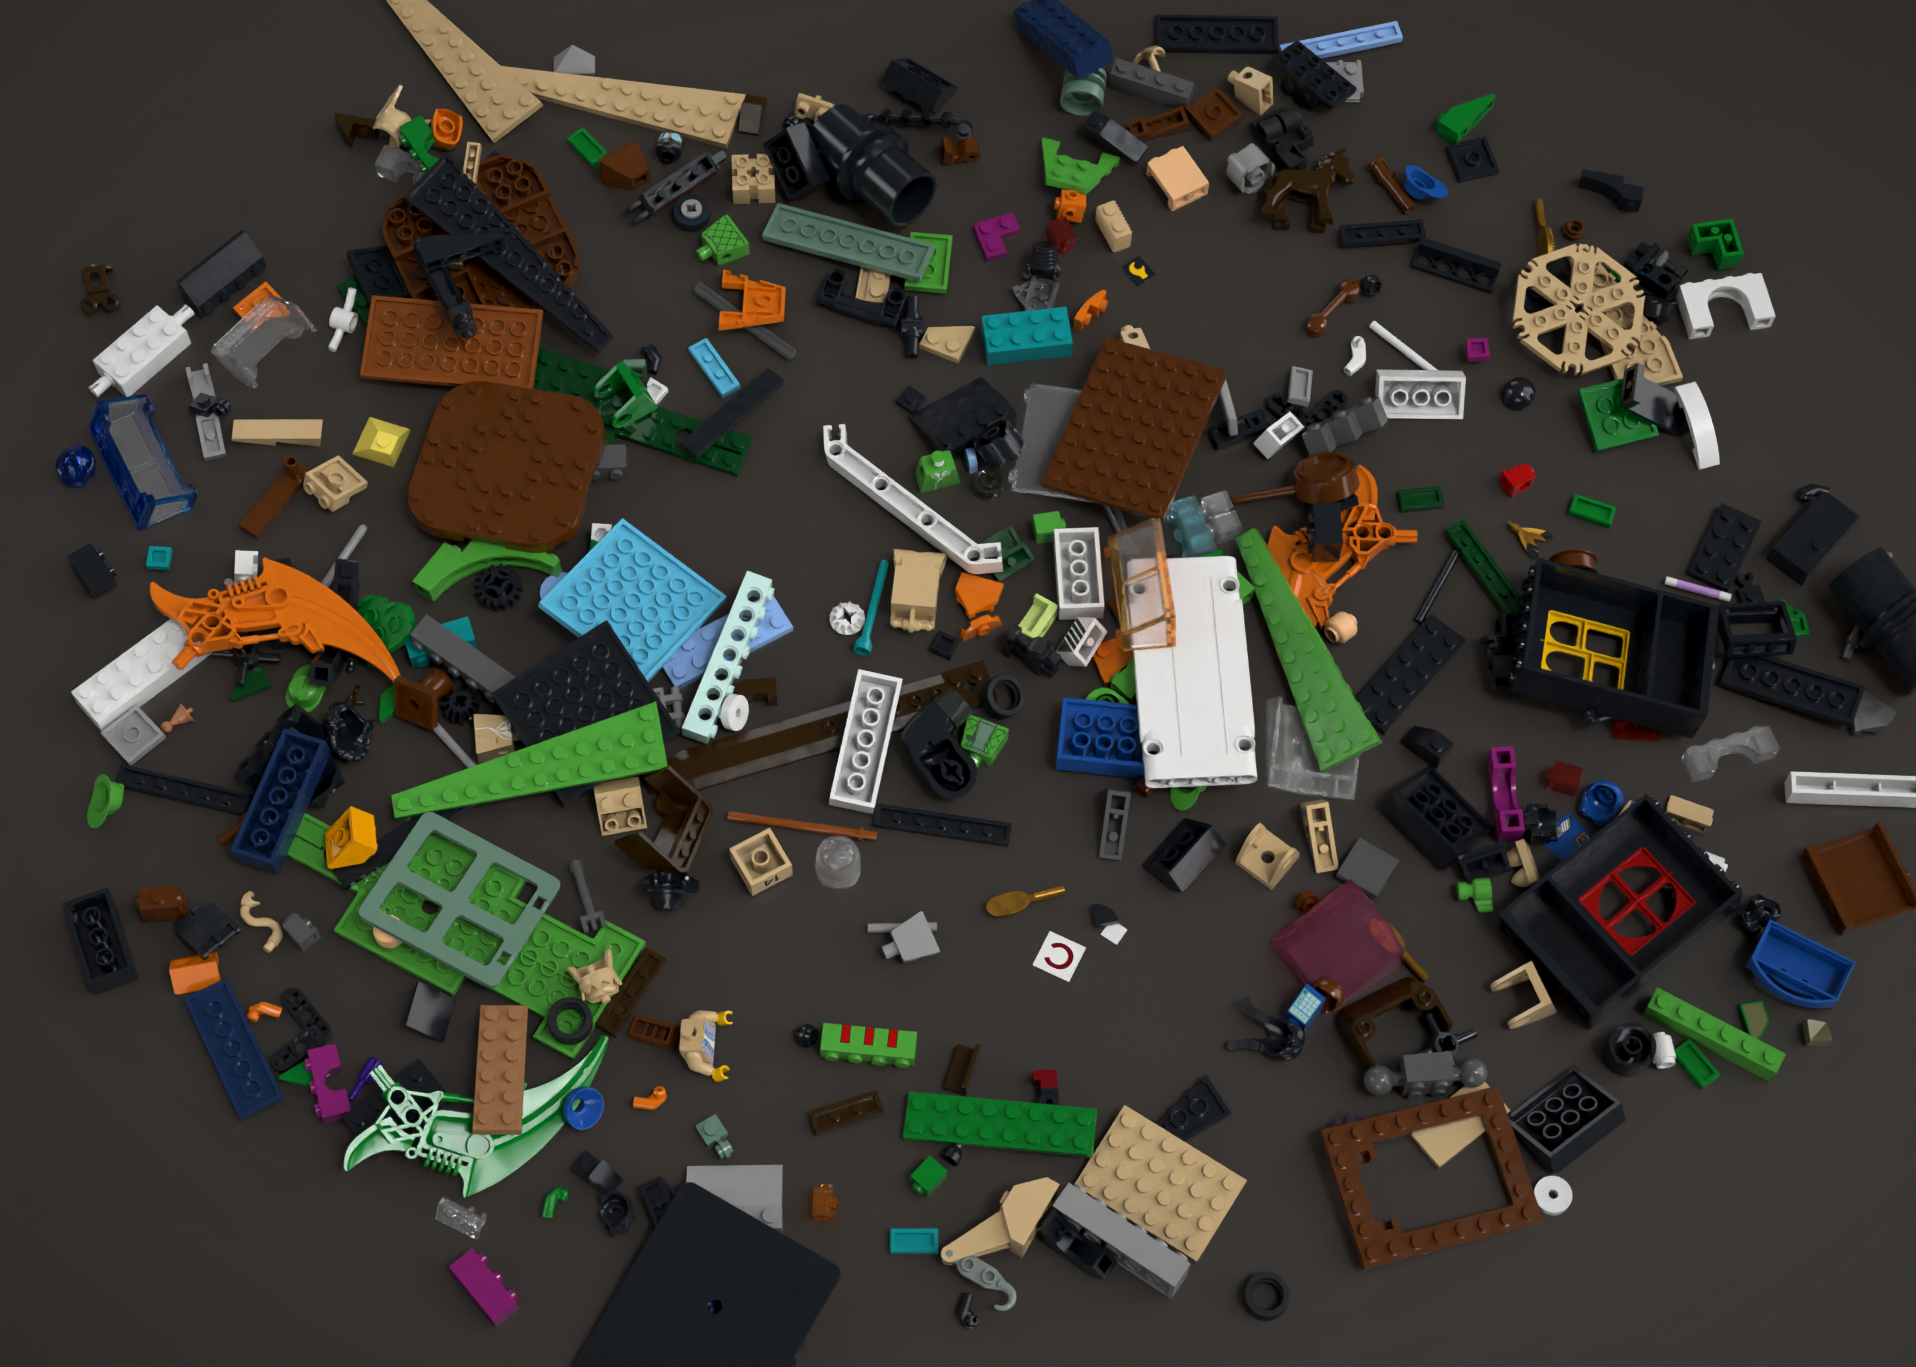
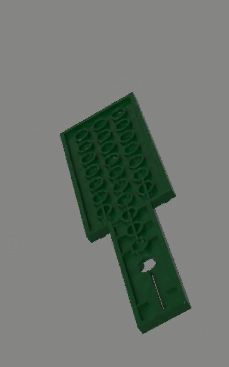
(655, 430)

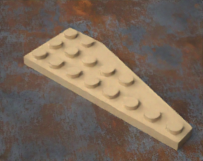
(1652, 350)

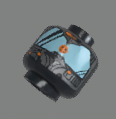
(669, 147)

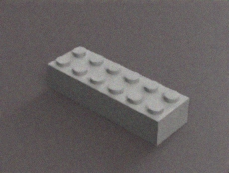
(1128, 1243)

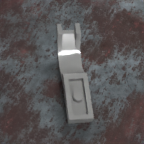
(208, 427)

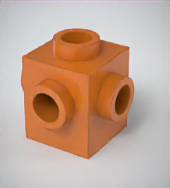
(1070, 205)

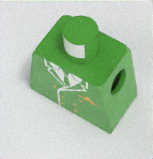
(936, 471)

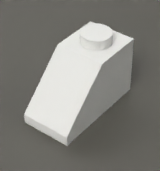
(1278, 435)

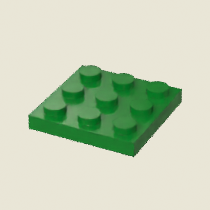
(1608, 422)

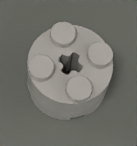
(1249, 169)

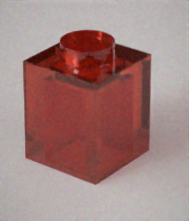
(1062, 234)
(1564, 778)

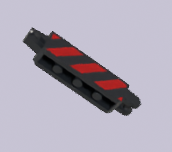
(677, 185)

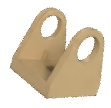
(1263, 842)
(1519, 975)

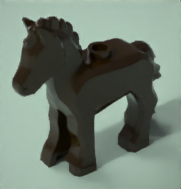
(1306, 187)

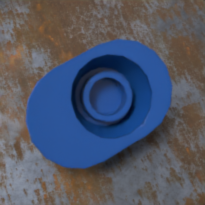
(1422, 185)

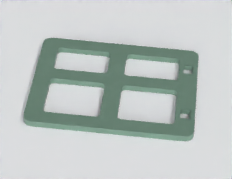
(456, 903)

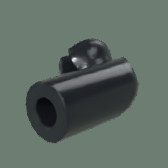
(964, 1312)

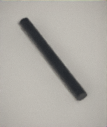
(1437, 587)

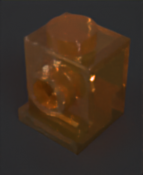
(824, 1203)

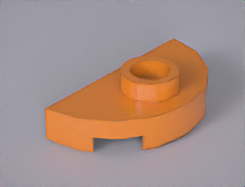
(980, 626)

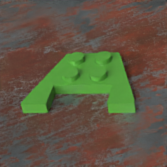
(1072, 173)

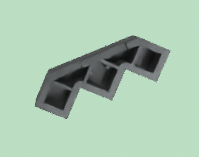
(1345, 426)

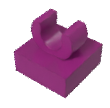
(1477, 349)

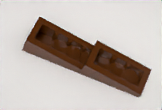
(1159, 126)

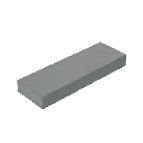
(1228, 409)

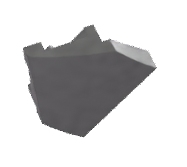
(1037, 293)
(1872, 715)

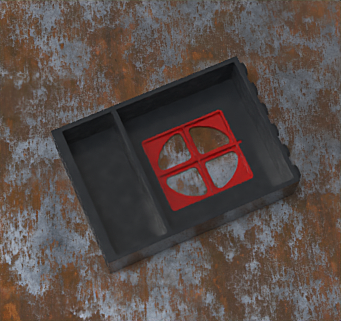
(1565, 918)

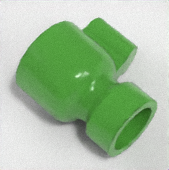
(1480, 891)

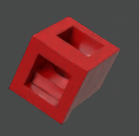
(1517, 479)

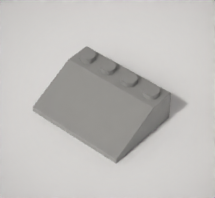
(747, 1187)

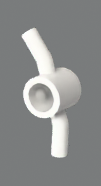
(343, 320)

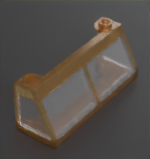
(1142, 587)

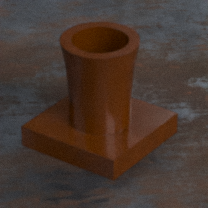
(419, 700)

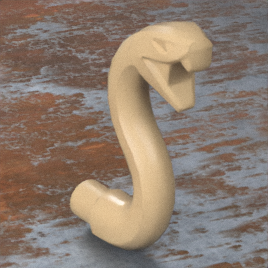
(277, 933)

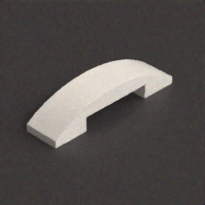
(1700, 425)

